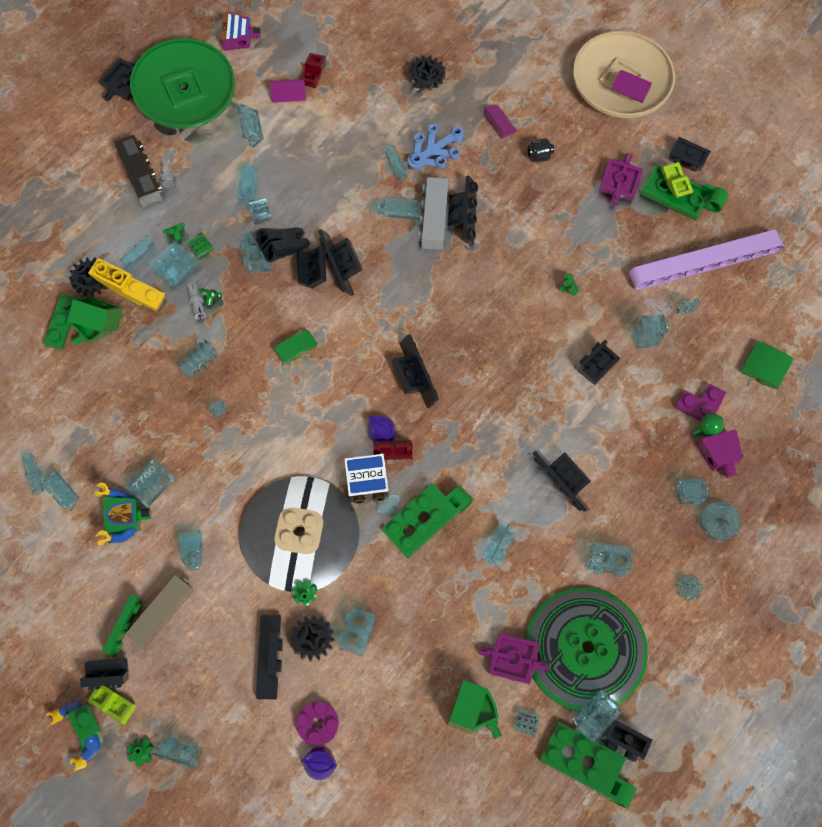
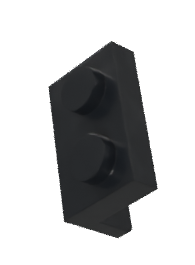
(689, 154)
(311, 267)
(598, 362)
(105, 672)

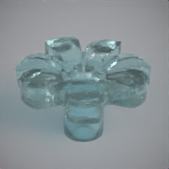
(689, 587)

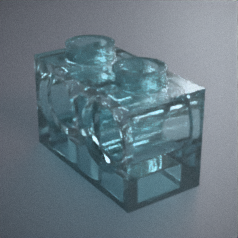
(253, 252)
(650, 331)
(610, 553)
(361, 632)
(597, 715)

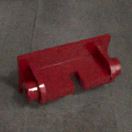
(394, 449)

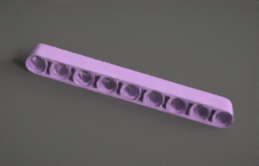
(706, 259)

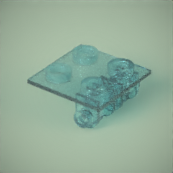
(174, 264)
(171, 750)

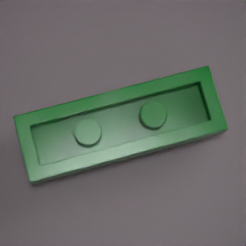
(59, 326)
(114, 643)

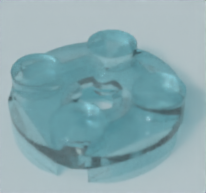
(728, 529)

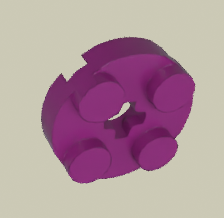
(329, 726)

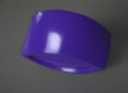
(381, 428)
(319, 763)

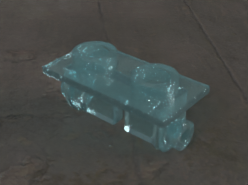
(247, 183)
(63, 493)
(496, 552)

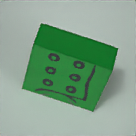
(200, 245)

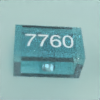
(150, 483)

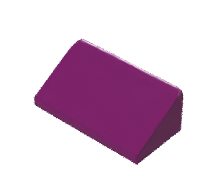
(631, 86)
(288, 91)
(499, 121)

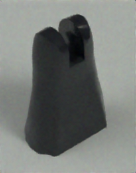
(280, 243)

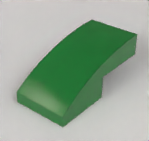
(295, 346)

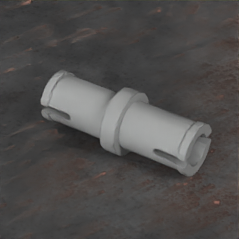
(196, 300)

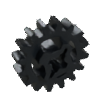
(426, 72)
(81, 275)
(303, 640)

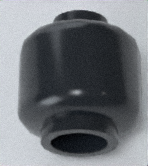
(540, 150)

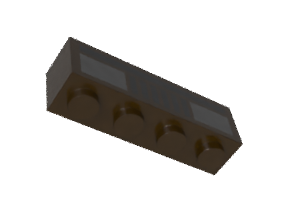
(138, 171)

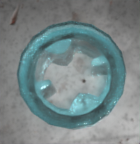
(218, 408)

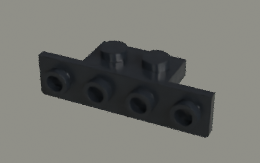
(463, 210)
(343, 259)
(413, 374)
(568, 475)
(268, 657)

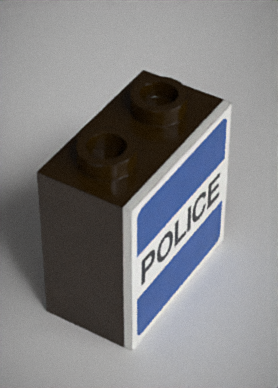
(366, 478)

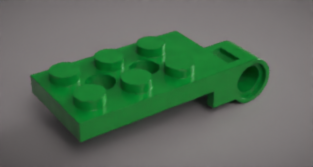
(690, 205)
(440, 509)
(601, 777)

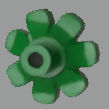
(175, 231)
(569, 284)
(210, 294)
(304, 592)
(140, 756)

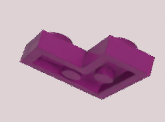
(699, 407)

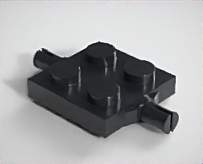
(118, 80)

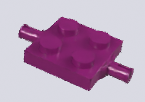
(621, 179)
(514, 659)

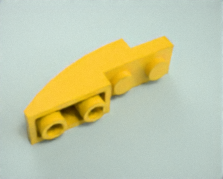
(125, 285)

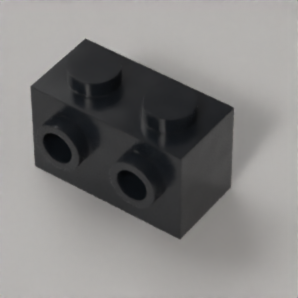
(627, 740)

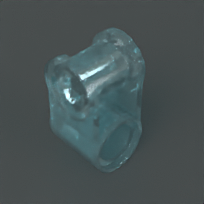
(191, 545)

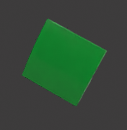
(767, 365)

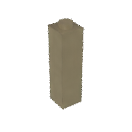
(160, 611)

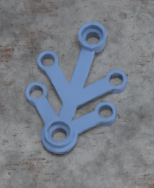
(435, 149)

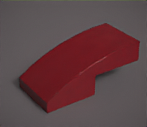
(313, 69)

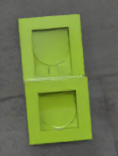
(676, 180)
(112, 704)

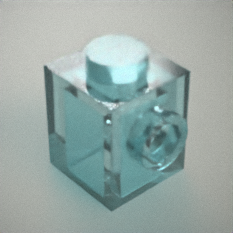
(692, 491)

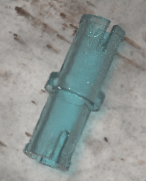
(396, 162)
(136, 251)
(32, 473)

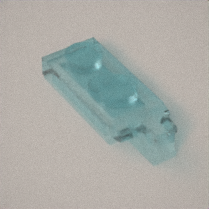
(398, 208)

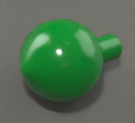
(710, 425)

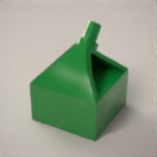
(93, 318)
(474, 710)

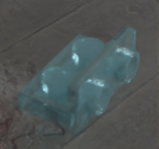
(250, 125)

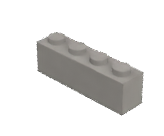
(434, 213)

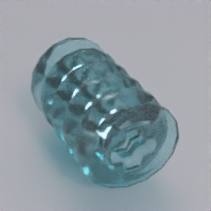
(197, 359)

